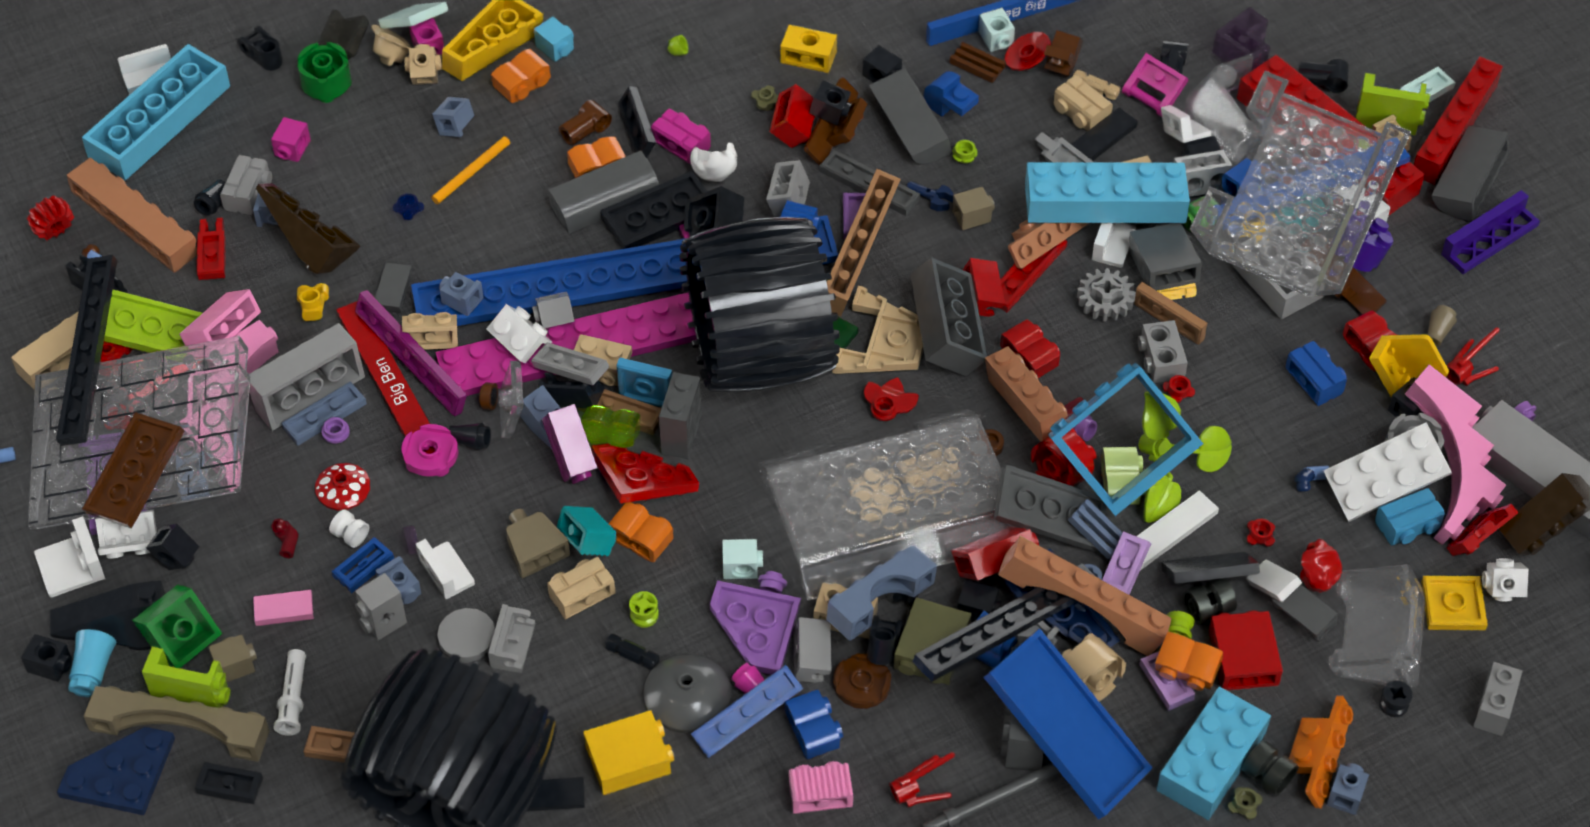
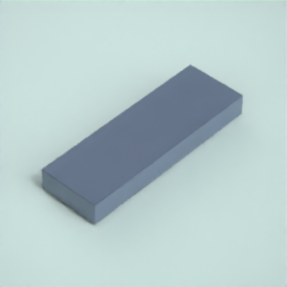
(311, 419)

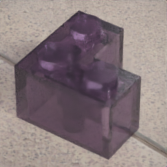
(1243, 37)

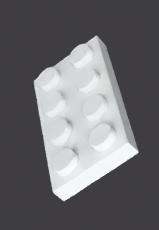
(1387, 472)

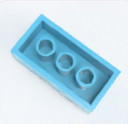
(1213, 753)

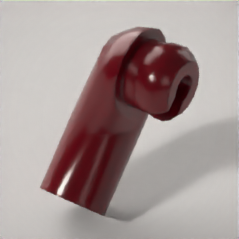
(288, 536)

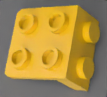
(1404, 357)

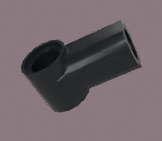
(1174, 54)
(1331, 75)

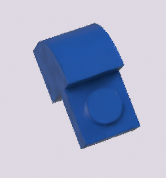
(949, 94)

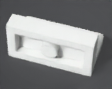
(142, 65)
(1180, 126)
(1112, 243)
(444, 568)

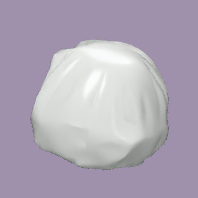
(714, 165)

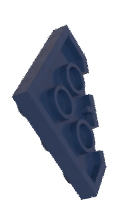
(121, 773)

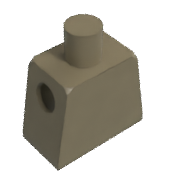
(535, 542)

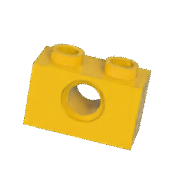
(808, 48)

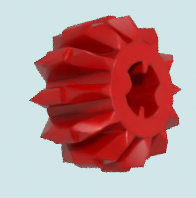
(50, 217)

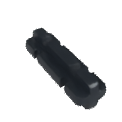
(632, 651)

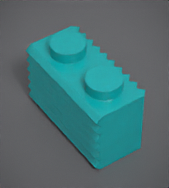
(586, 530)

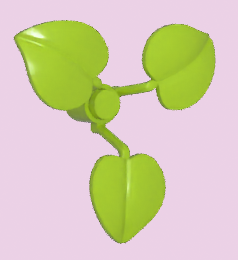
(1156, 424)

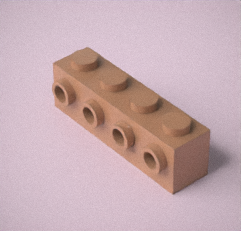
(1024, 392)

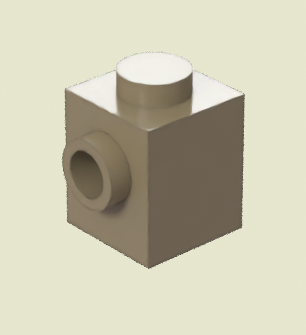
(972, 208)
(234, 657)

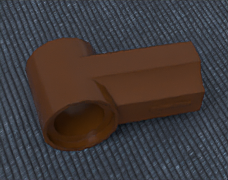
(590, 118)

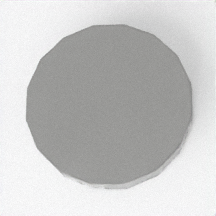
(466, 634)

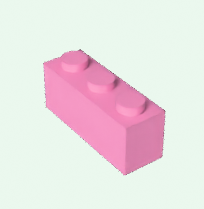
(223, 318)

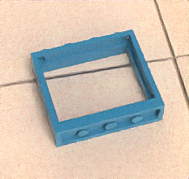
(1152, 473)

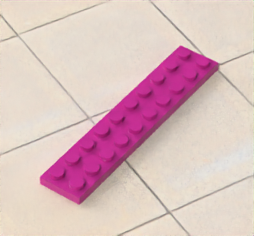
(643, 326)

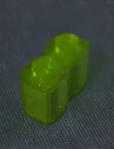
(615, 427)

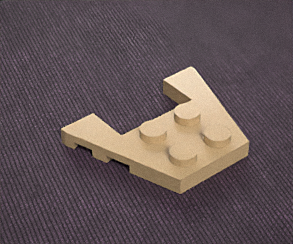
(894, 341)

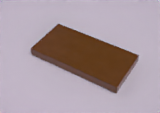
(133, 470)

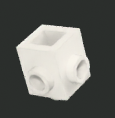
(1505, 579)

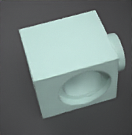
(996, 29)
(741, 559)

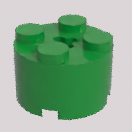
(324, 71)

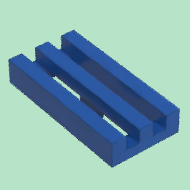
(366, 567)

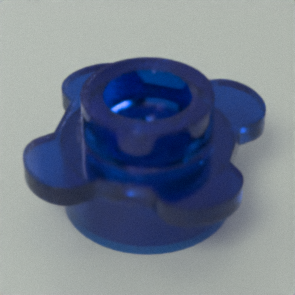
(408, 206)

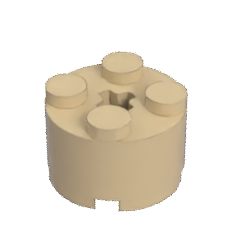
(1096, 665)

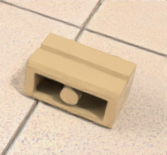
(1081, 103)
(581, 587)

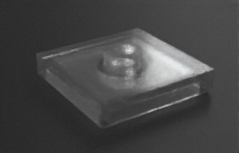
(511, 399)

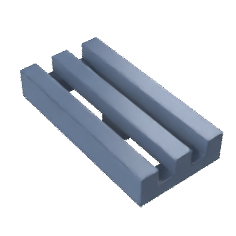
(1099, 525)

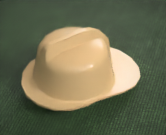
(389, 45)

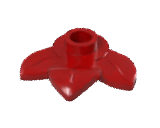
(889, 397)

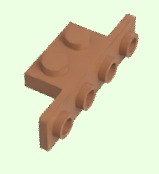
(1038, 238)

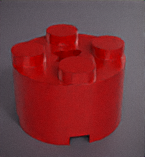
(1054, 463)

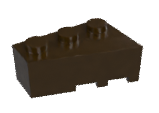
(1548, 514)

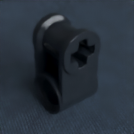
(262, 49)
(883, 640)

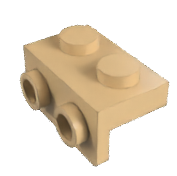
(432, 331)
(605, 350)

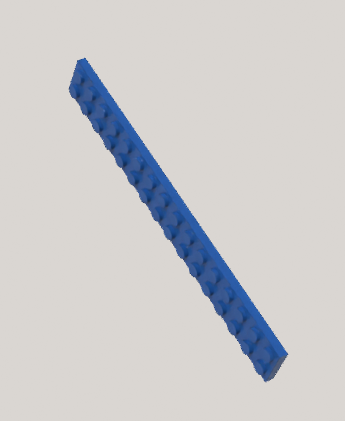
(585, 279)

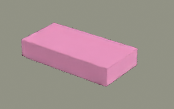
(283, 607)

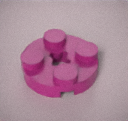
(430, 464)

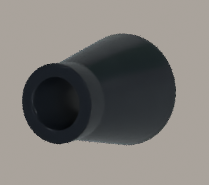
(209, 199)
(472, 435)

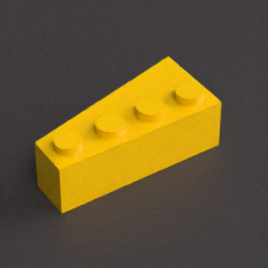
(489, 36)

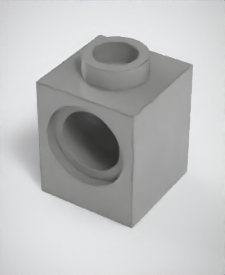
(553, 310)

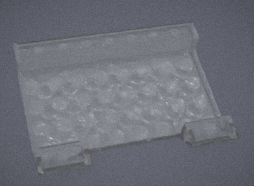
(1303, 195)
(884, 495)

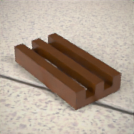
(979, 59)

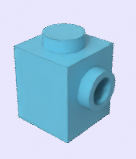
(554, 39)

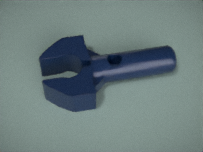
(935, 196)

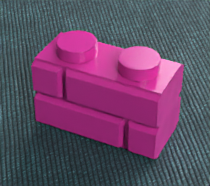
(680, 135)

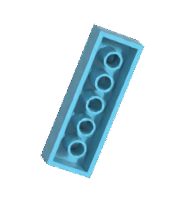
(156, 111)
(1106, 192)

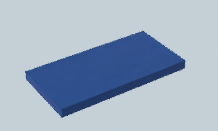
(1068, 723)

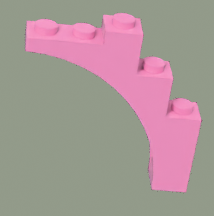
(1467, 450)

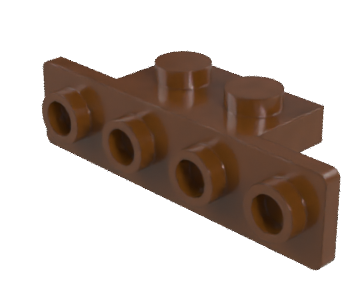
(829, 135)
(1361, 293)

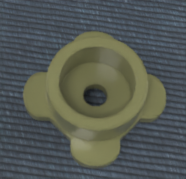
(765, 98)
(1245, 795)

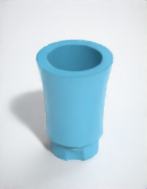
(89, 661)

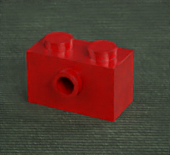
(791, 117)

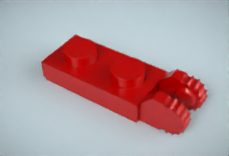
(211, 251)

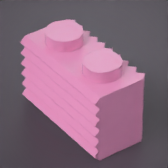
(820, 787)

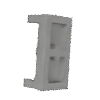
(511, 639)
(811, 649)

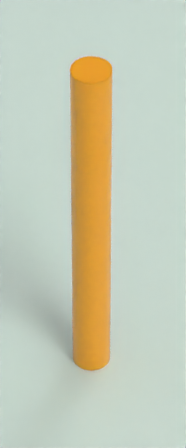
(470, 170)

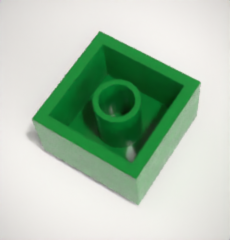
(178, 625)

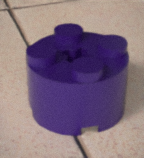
(1374, 247)

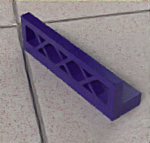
(1484, 229)

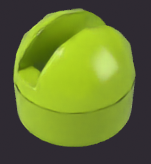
(678, 45)

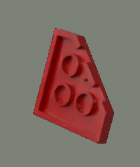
(642, 475)

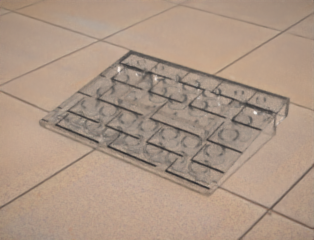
(189, 386)

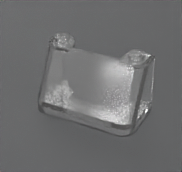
(1380, 625)

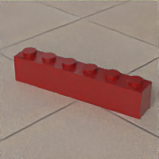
(1459, 114)

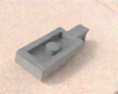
(1059, 150)

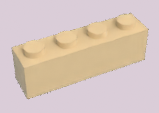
(47, 353)

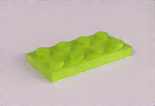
(146, 323)

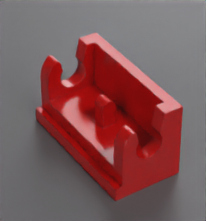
(986, 285)

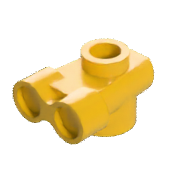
(312, 300)

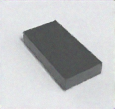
(393, 286)

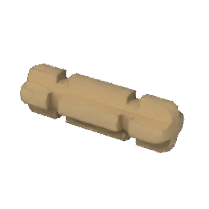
(1099, 85)

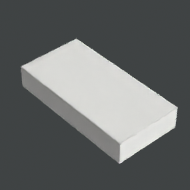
(1274, 580)

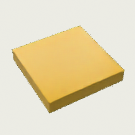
(1454, 603)

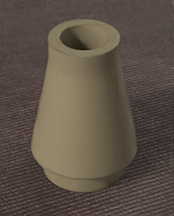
(1441, 322)

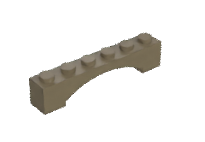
(118, 710)

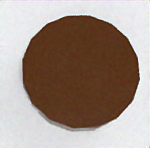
(861, 682)

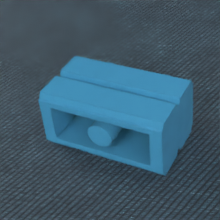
(1410, 517)

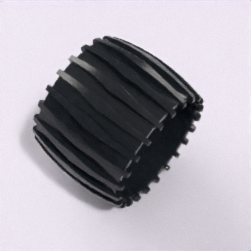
(759, 304)
(448, 746)

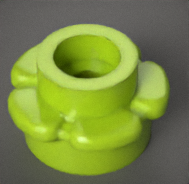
(964, 151)

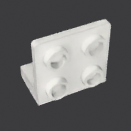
(70, 562)

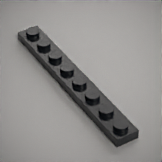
(86, 351)
(991, 631)

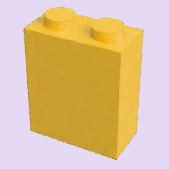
(628, 752)

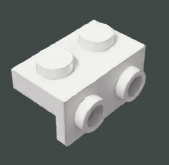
(517, 332)
(116, 539)

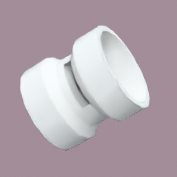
(349, 528)

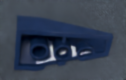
(1073, 622)

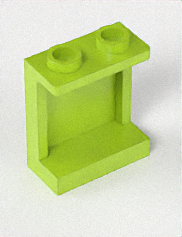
(1381, 102)
(185, 684)

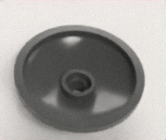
(686, 706)

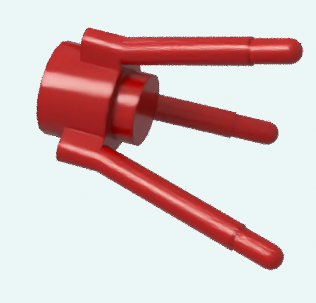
(1461, 368)
(906, 787)

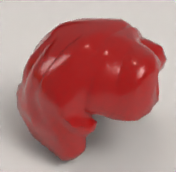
(1320, 566)

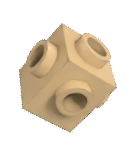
(423, 64)

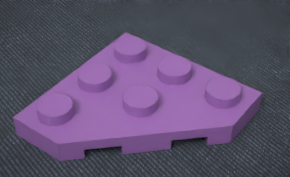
(756, 622)

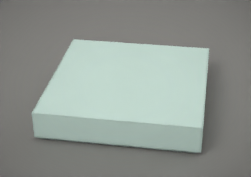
(413, 15)

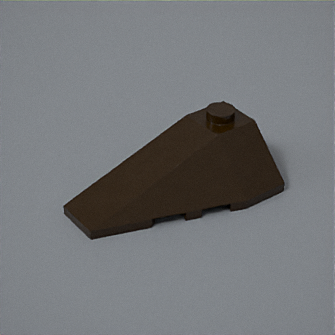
(312, 240)

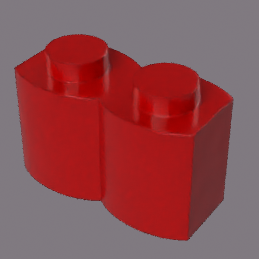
(1364, 334)
(1035, 350)

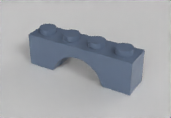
(905, 573)

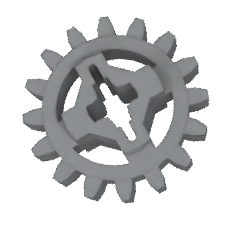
(1106, 294)

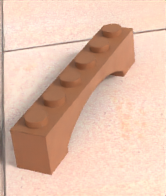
(1034, 566)

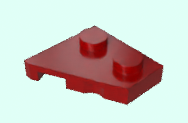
(1480, 529)

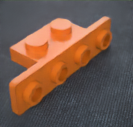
(1319, 747)

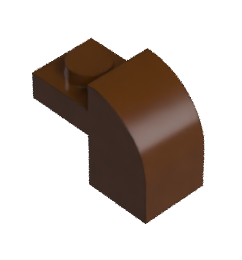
(1063, 53)

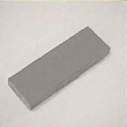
(570, 363)

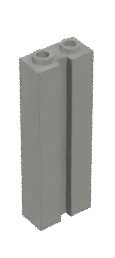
(1529, 454)

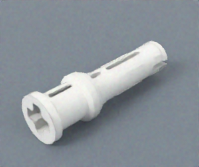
(290, 702)

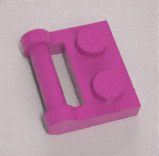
(1158, 77)

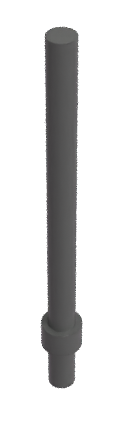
(952, 816)

